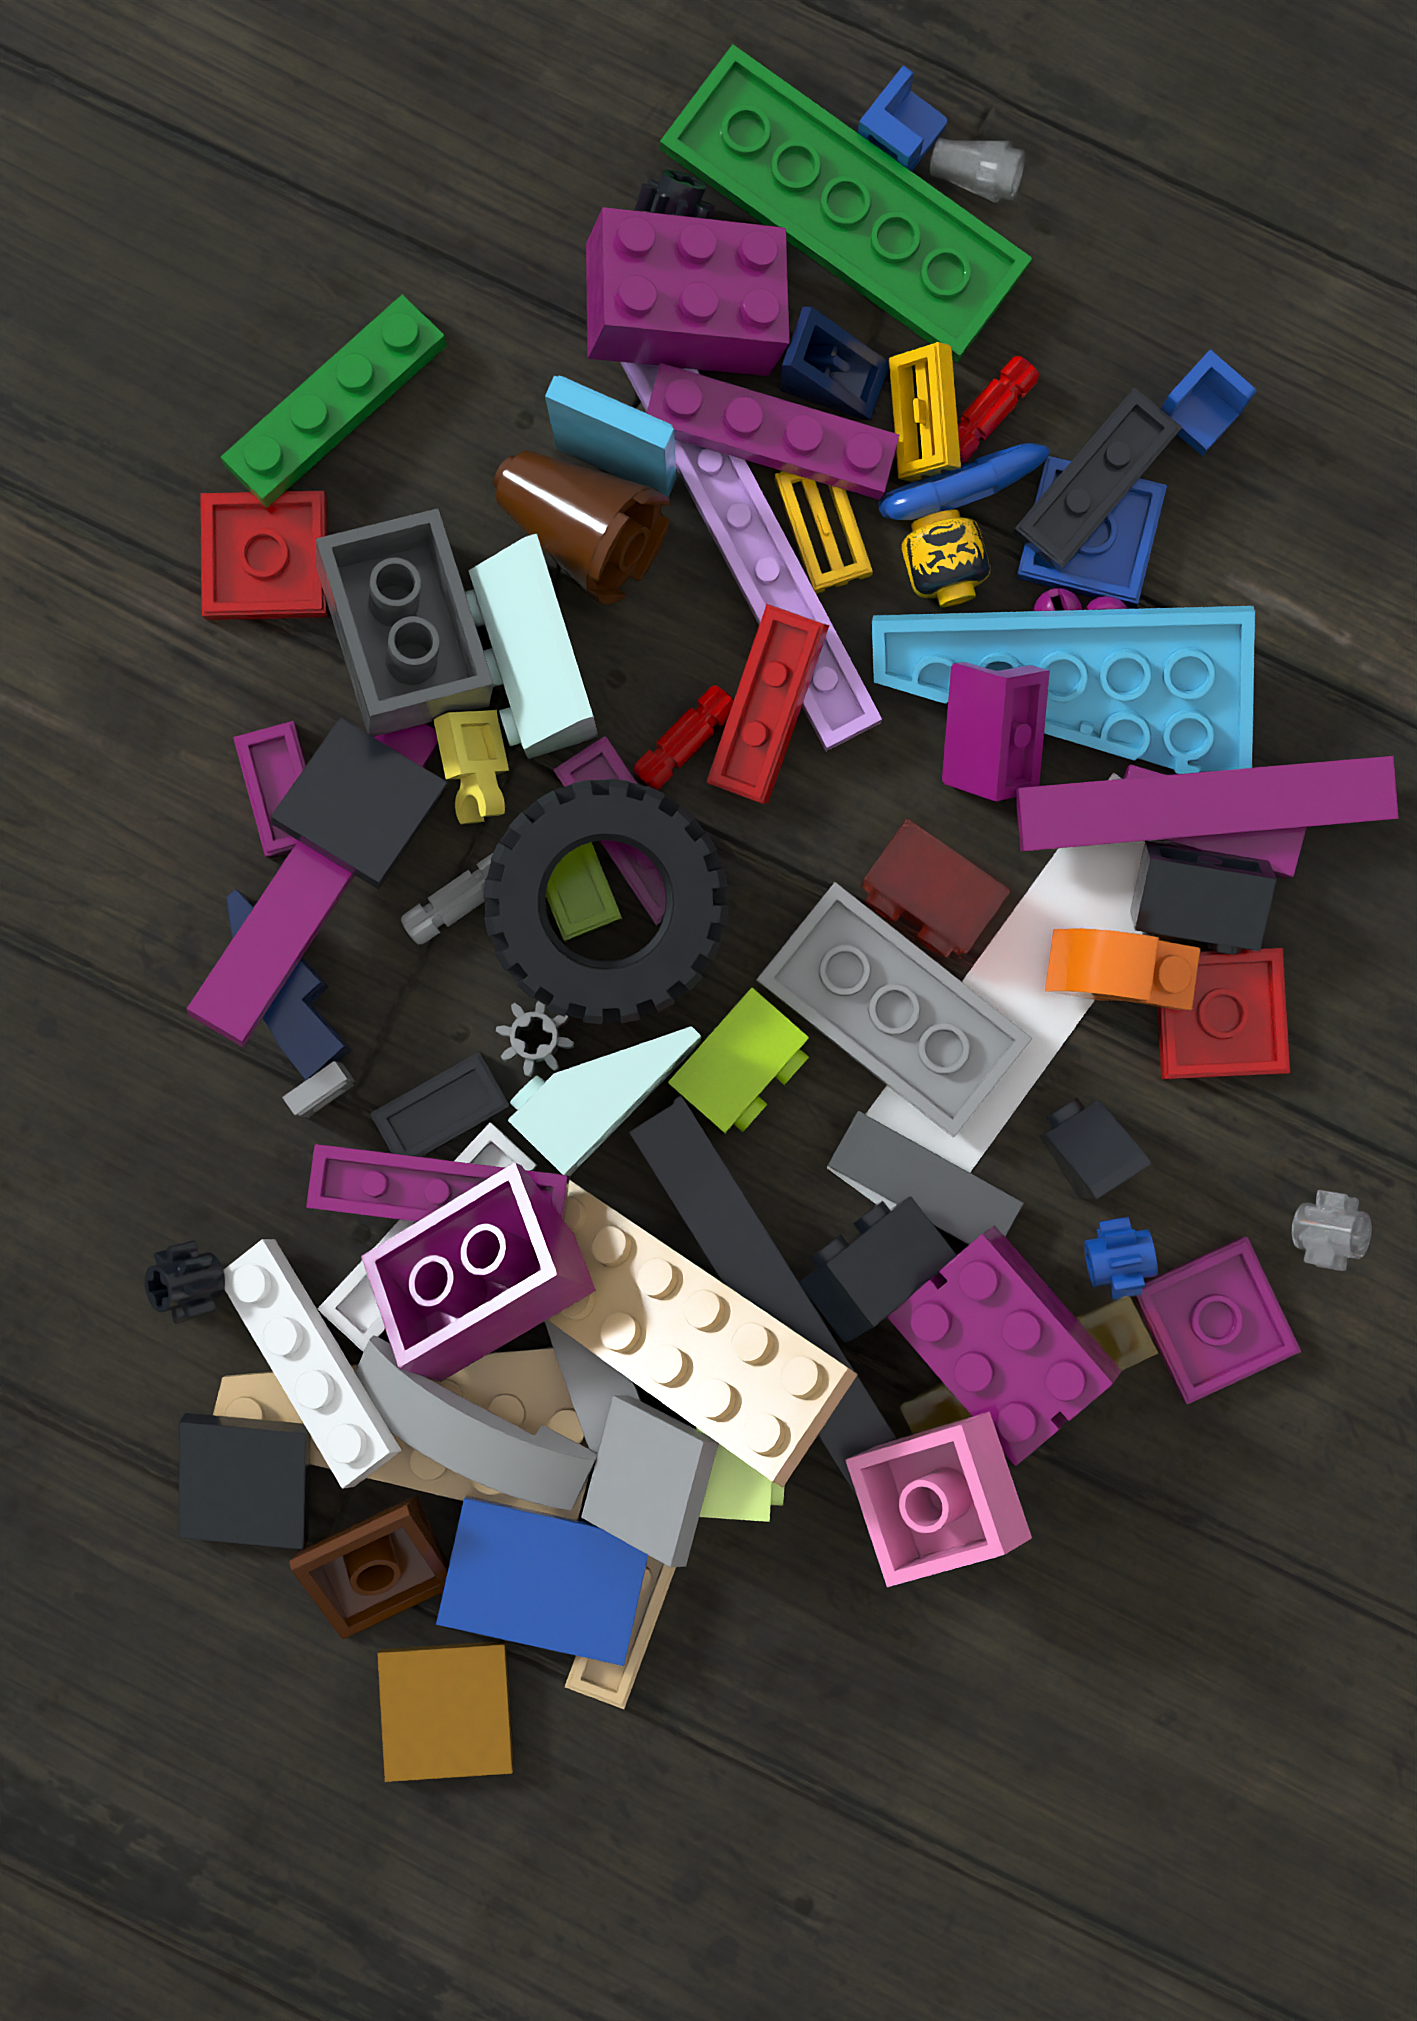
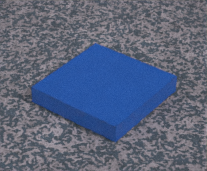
(1114, 556)

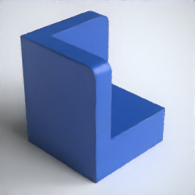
(902, 122)
(1208, 401)

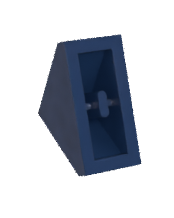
(832, 367)

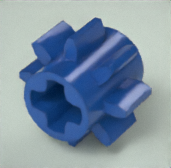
(1120, 1258)

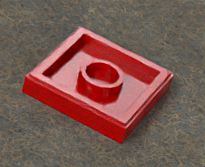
(260, 557)
(1233, 1022)

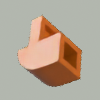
(1122, 968)

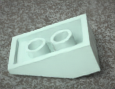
(589, 1101)

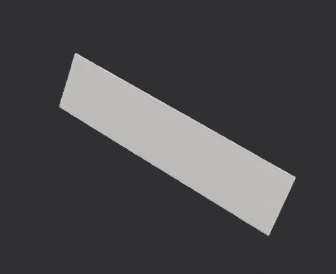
(1075, 890)

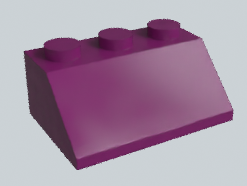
(475, 1275)

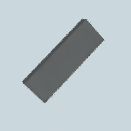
(902, 1168)

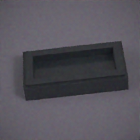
(441, 1108)

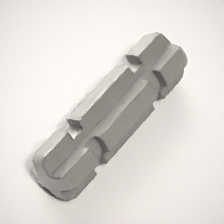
(447, 904)

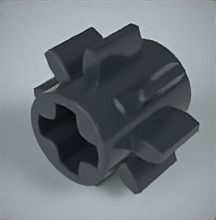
(674, 195)
(184, 1282)

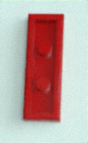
(767, 703)

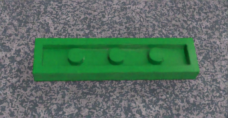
(334, 401)

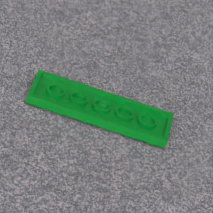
(845, 202)

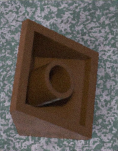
(373, 1568)

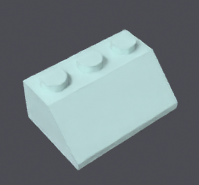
(530, 650)

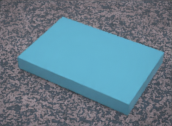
(612, 435)

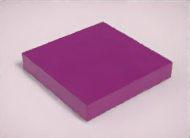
(1216, 1320)

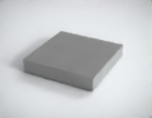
(649, 1480)

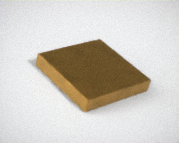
(445, 1711)

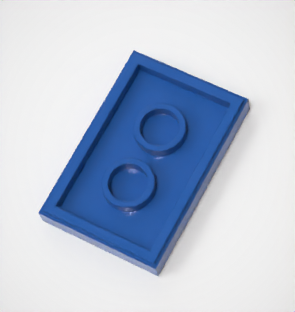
(542, 1581)

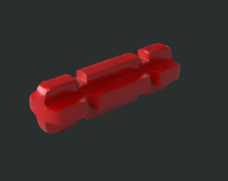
(994, 404)
(684, 738)

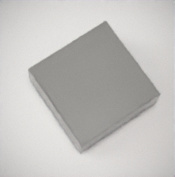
(319, 1090)

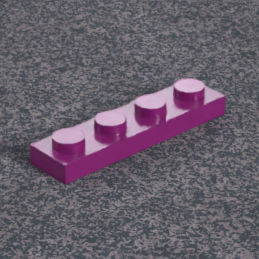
(773, 431)
(403, 1184)

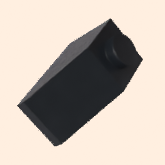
(1092, 1148)

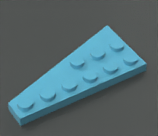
(1120, 680)

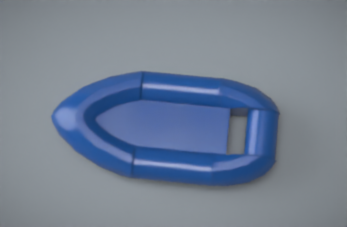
(964, 485)

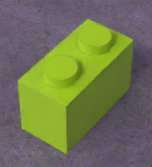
(740, 1062)

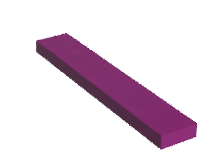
(1206, 803)
(284, 924)

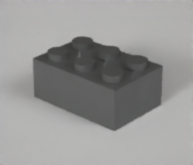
(403, 622)

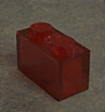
(933, 891)

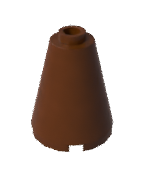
(584, 519)

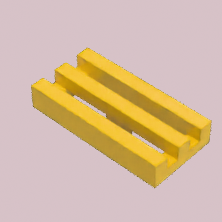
(932, 409)
(839, 574)

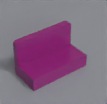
(995, 729)

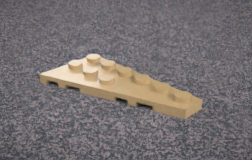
(514, 1385)

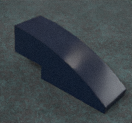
(291, 1017)

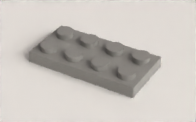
(894, 1009)

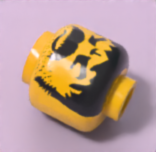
(945, 557)

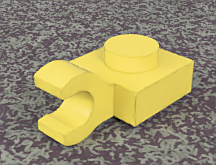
(475, 754)

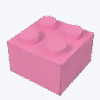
(938, 1500)

